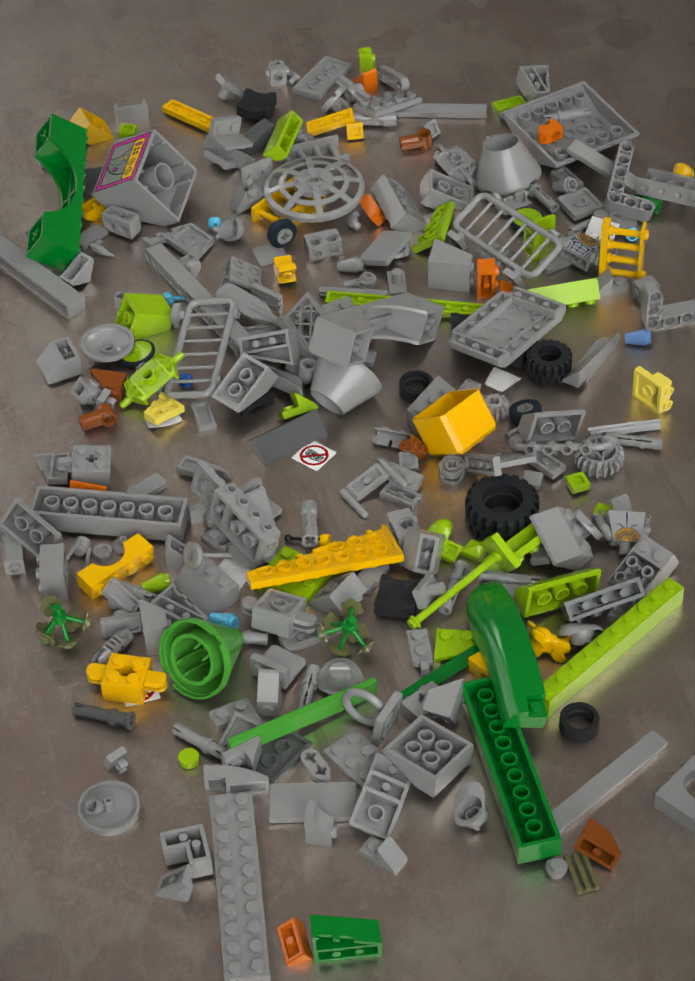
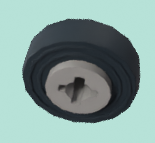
(281, 233)

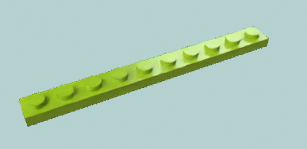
(463, 308)

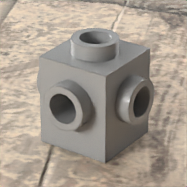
(277, 73)
(86, 390)

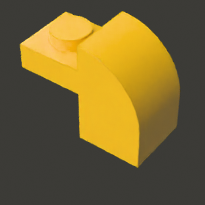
(284, 269)

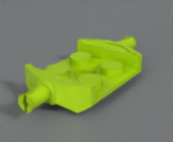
(140, 388)

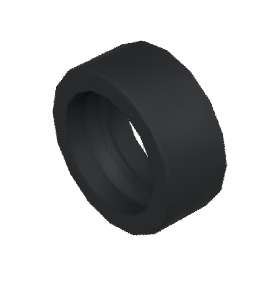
(410, 378)
(574, 734)

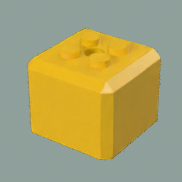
(455, 422)

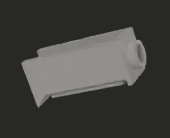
(12, 554)

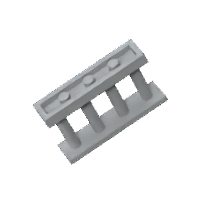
(316, 147)
(668, 187)

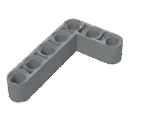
(616, 199)
(659, 316)

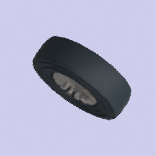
(523, 407)

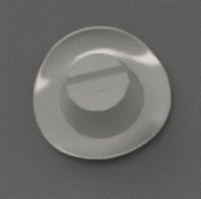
(580, 632)
(338, 675)

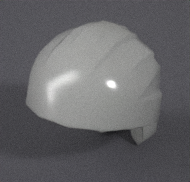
(230, 229)

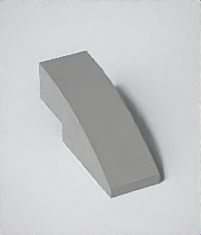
(234, 779)

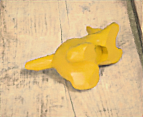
(546, 642)

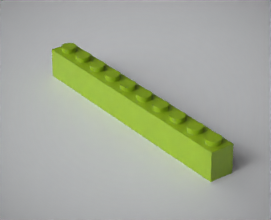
(611, 644)

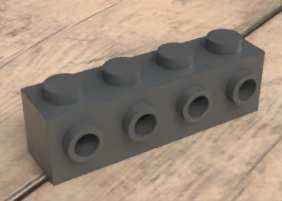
(602, 599)

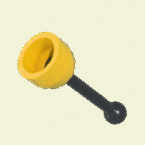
(323, 539)

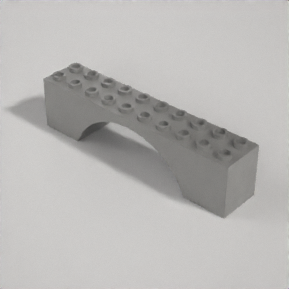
(347, 333)

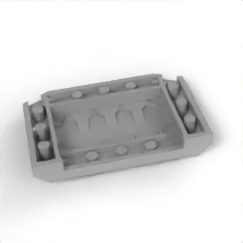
(506, 326)

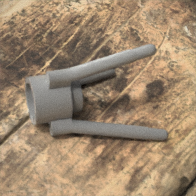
(81, 548)

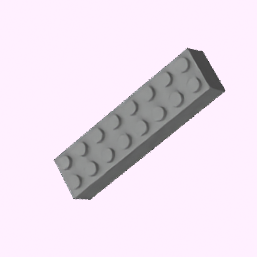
(112, 512)

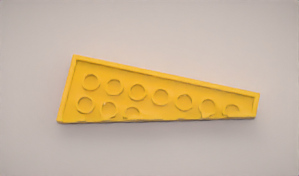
(356, 553)

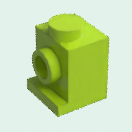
(366, 59)

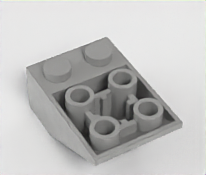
(648, 562)

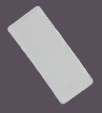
(174, 420)

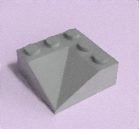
(429, 754)

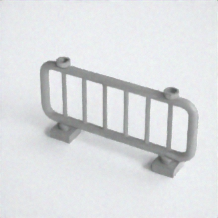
(512, 276)
(181, 319)

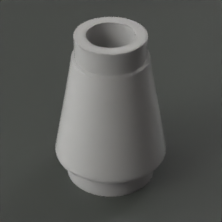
(565, 185)
(351, 265)

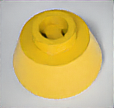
(683, 169)

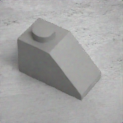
(269, 692)

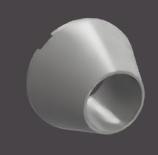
(506, 165)
(342, 388)

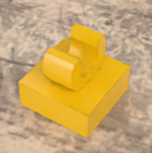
(354, 130)

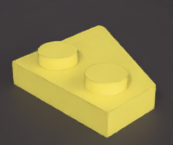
(163, 409)

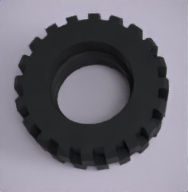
(496, 492)

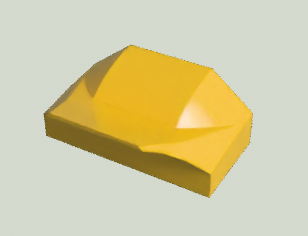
(92, 209)

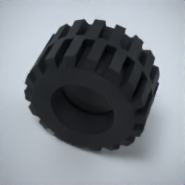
(548, 362)

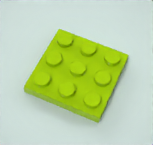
(304, 588)

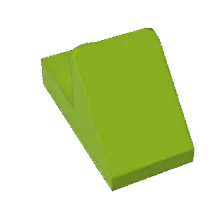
(301, 406)

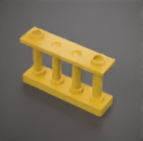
(262, 209)
(606, 243)

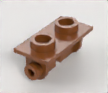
(414, 445)

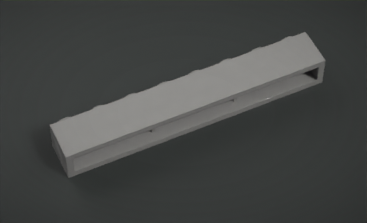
(40, 280)

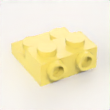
(652, 390)

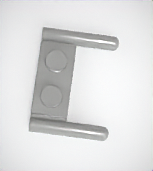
(368, 482)

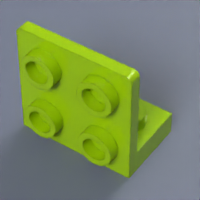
(547, 223)

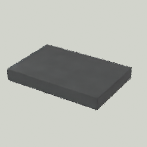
(281, 756)

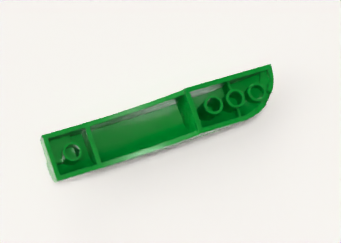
(508, 656)

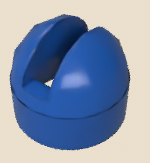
(184, 376)

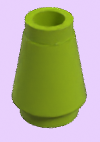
(157, 583)

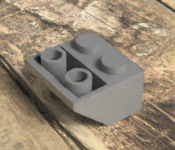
(59, 361)
(422, 550)

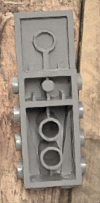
(240, 516)

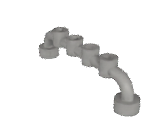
(517, 443)

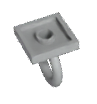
(384, 716)

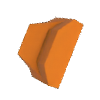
(372, 209)

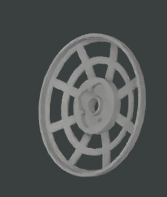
(314, 184)

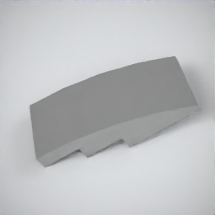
(380, 798)

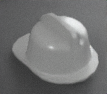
(470, 806)

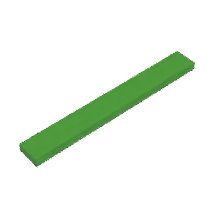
(303, 716)

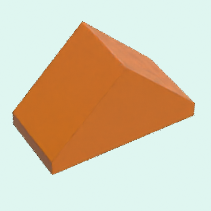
(368, 80)

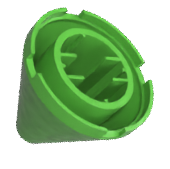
(199, 656)

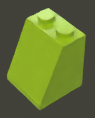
(144, 314)

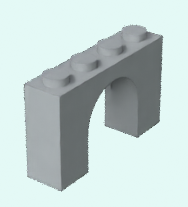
(674, 799)

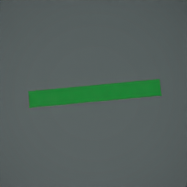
(443, 672)

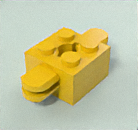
(126, 688)

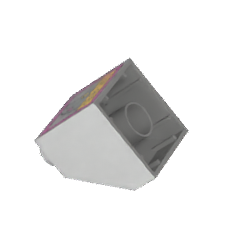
(146, 178)

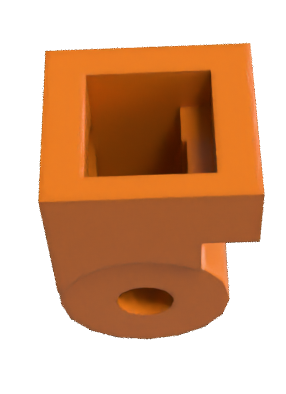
(550, 133)

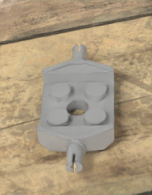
(456, 163)

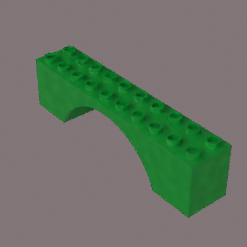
(56, 234)

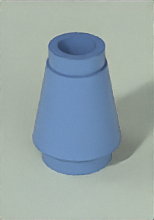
(639, 337)

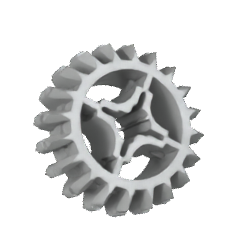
(599, 462)

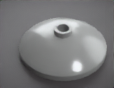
(107, 343)

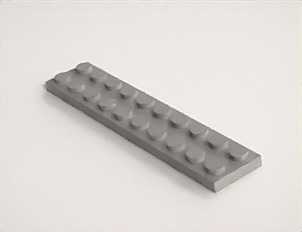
(239, 887)

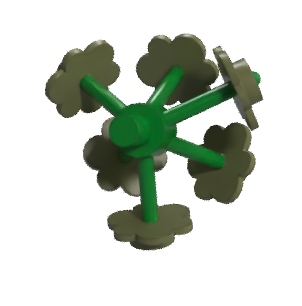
(46, 631)
(356, 631)

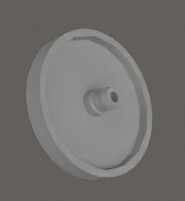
(120, 808)

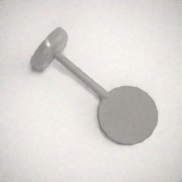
(194, 555)

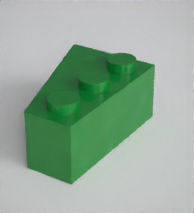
(344, 938)

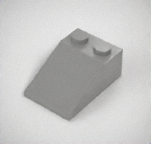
(440, 188)
(244, 383)

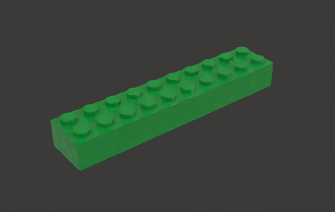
(511, 776)

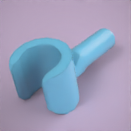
(171, 299)

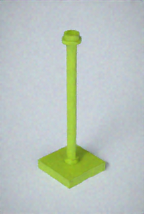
(499, 554)

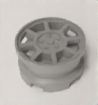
(452, 468)

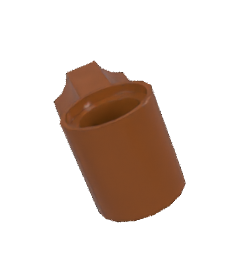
(421, 140)
(103, 416)

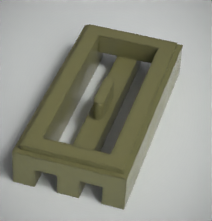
(576, 858)

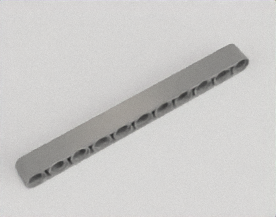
(191, 289)

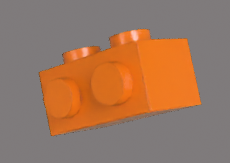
(486, 278)

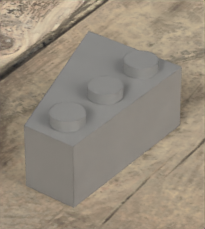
(533, 81)
(272, 346)
(434, 391)
(176, 605)

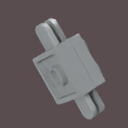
(278, 613)

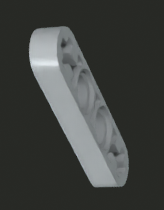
(393, 78)

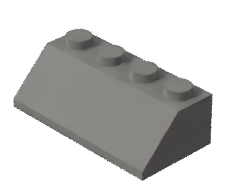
(398, 205)

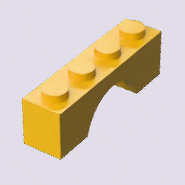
(95, 577)

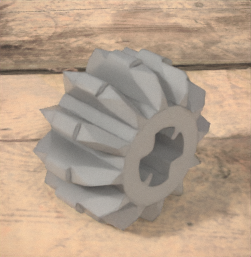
(498, 405)

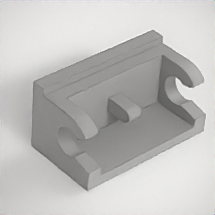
(131, 112)

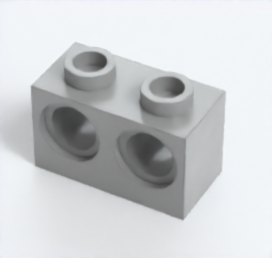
(121, 221)
(323, 244)

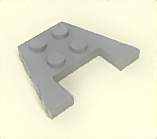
(186, 239)

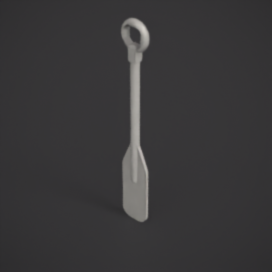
(248, 304)

